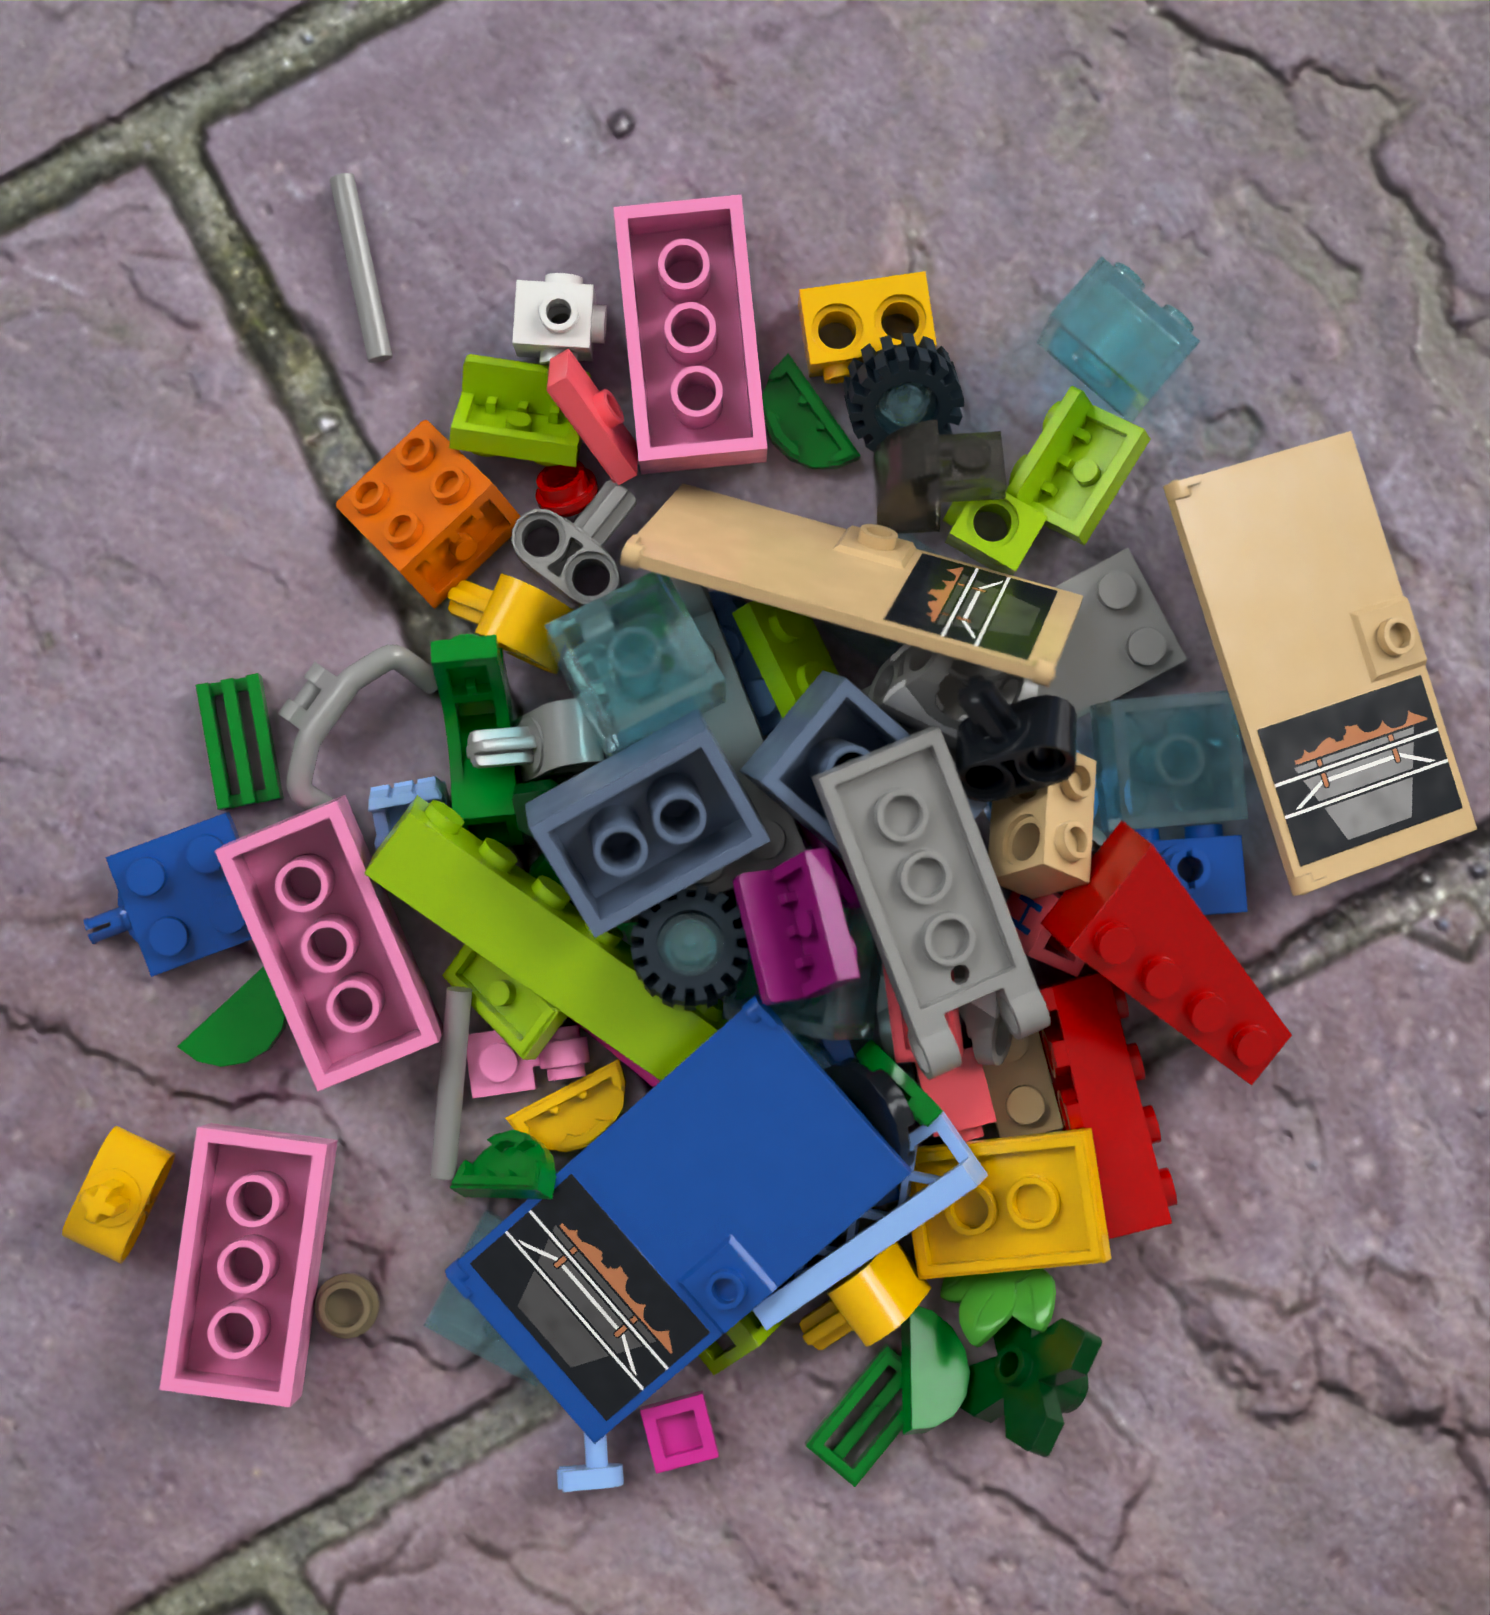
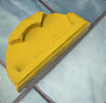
(576, 1112)

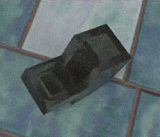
(922, 469)

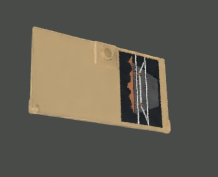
(858, 581)
(1320, 660)

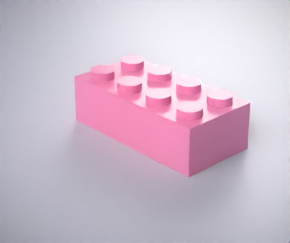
(690, 334)
(330, 943)
(248, 1264)

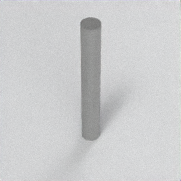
(360, 267)
(451, 1082)

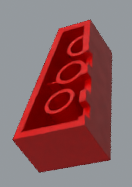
(1164, 953)

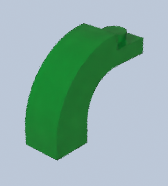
(477, 697)

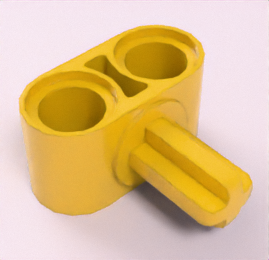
(512, 613)
(118, 1194)
(868, 1301)

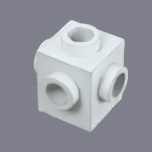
(544, 303)

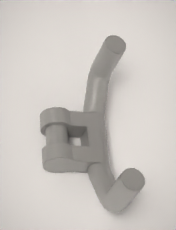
(325, 700)

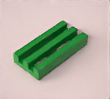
(229, 690)
(844, 1406)

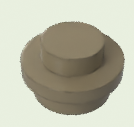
(347, 1305)

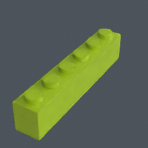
(534, 935)

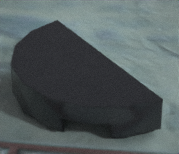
(878, 1101)

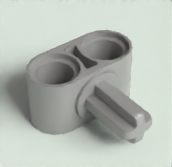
(579, 542)
(545, 744)

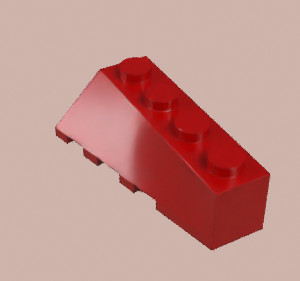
(1098, 1090)

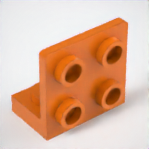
(429, 512)

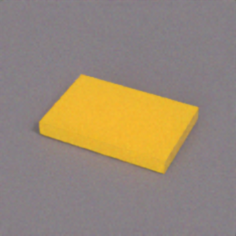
(1028, 1213)

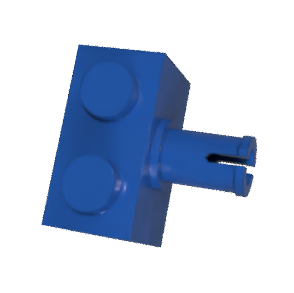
(1206, 866)

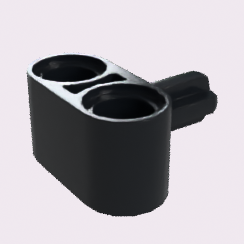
(1013, 745)

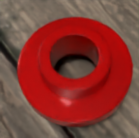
(565, 489)

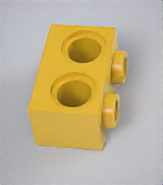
(862, 309)

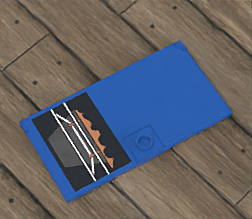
(678, 1220)

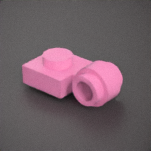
(499, 1070)

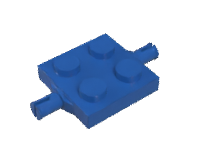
(175, 897)

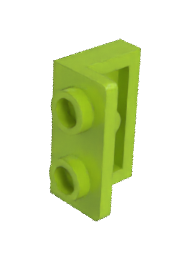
(511, 414)
(1077, 465)
(784, 649)

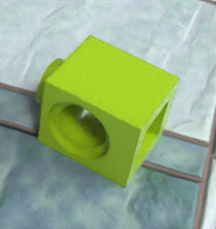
(1003, 555)

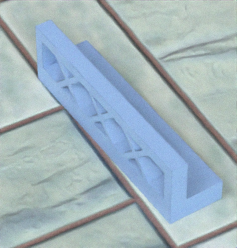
(886, 1229)

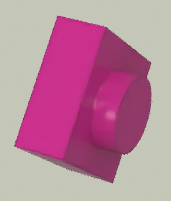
(679, 1432)

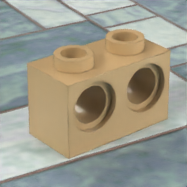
(1045, 835)

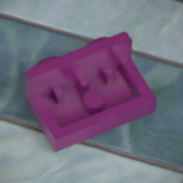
(796, 928)

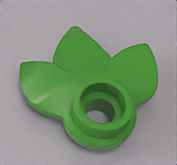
(992, 1299)

